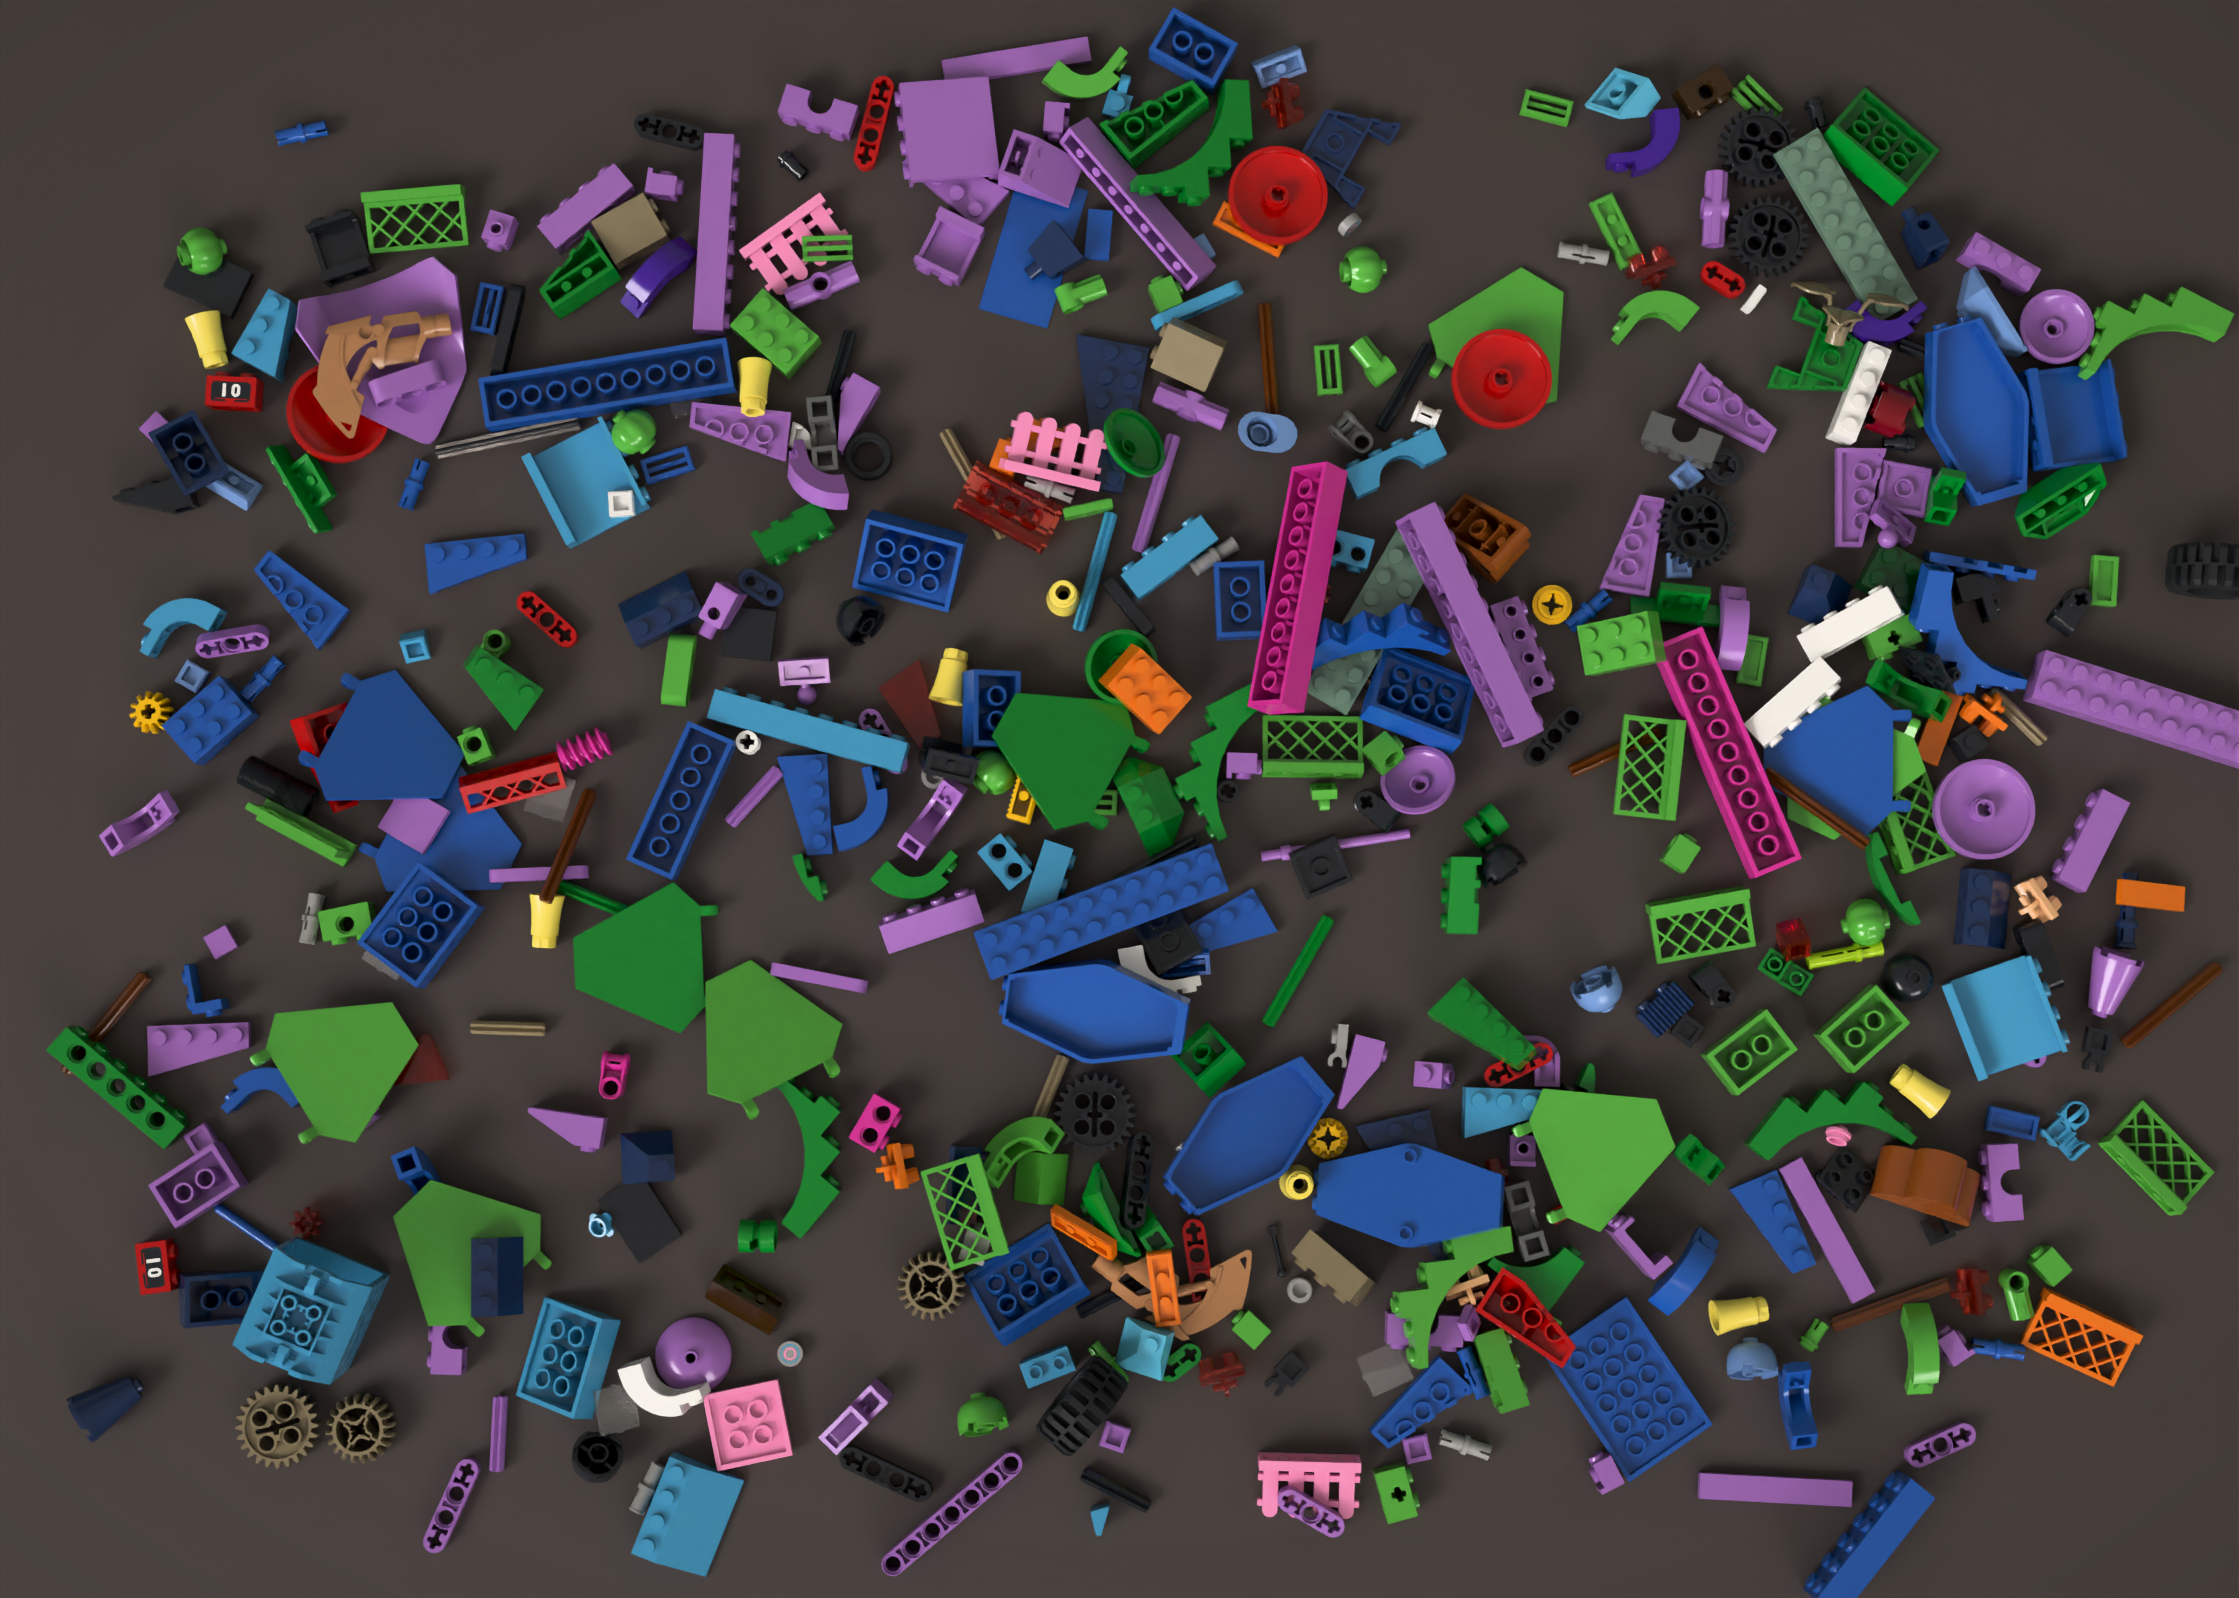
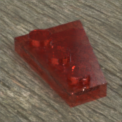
(909, 699)
(424, 1064)

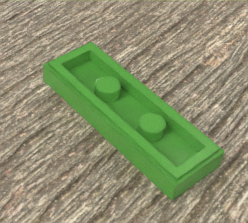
(1614, 229)

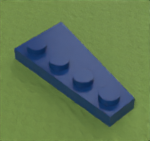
(1233, 923)

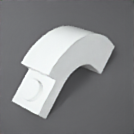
(1134, 960)
(653, 1395)

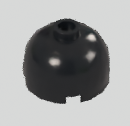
(859, 618)
(1499, 863)
(1907, 978)
(597, 1457)

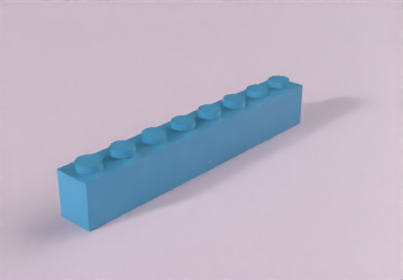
(809, 731)

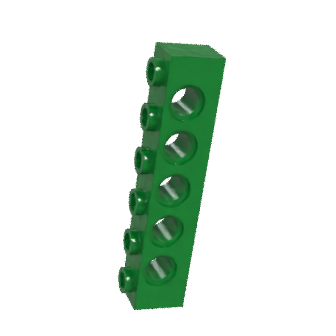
(64, 1051)

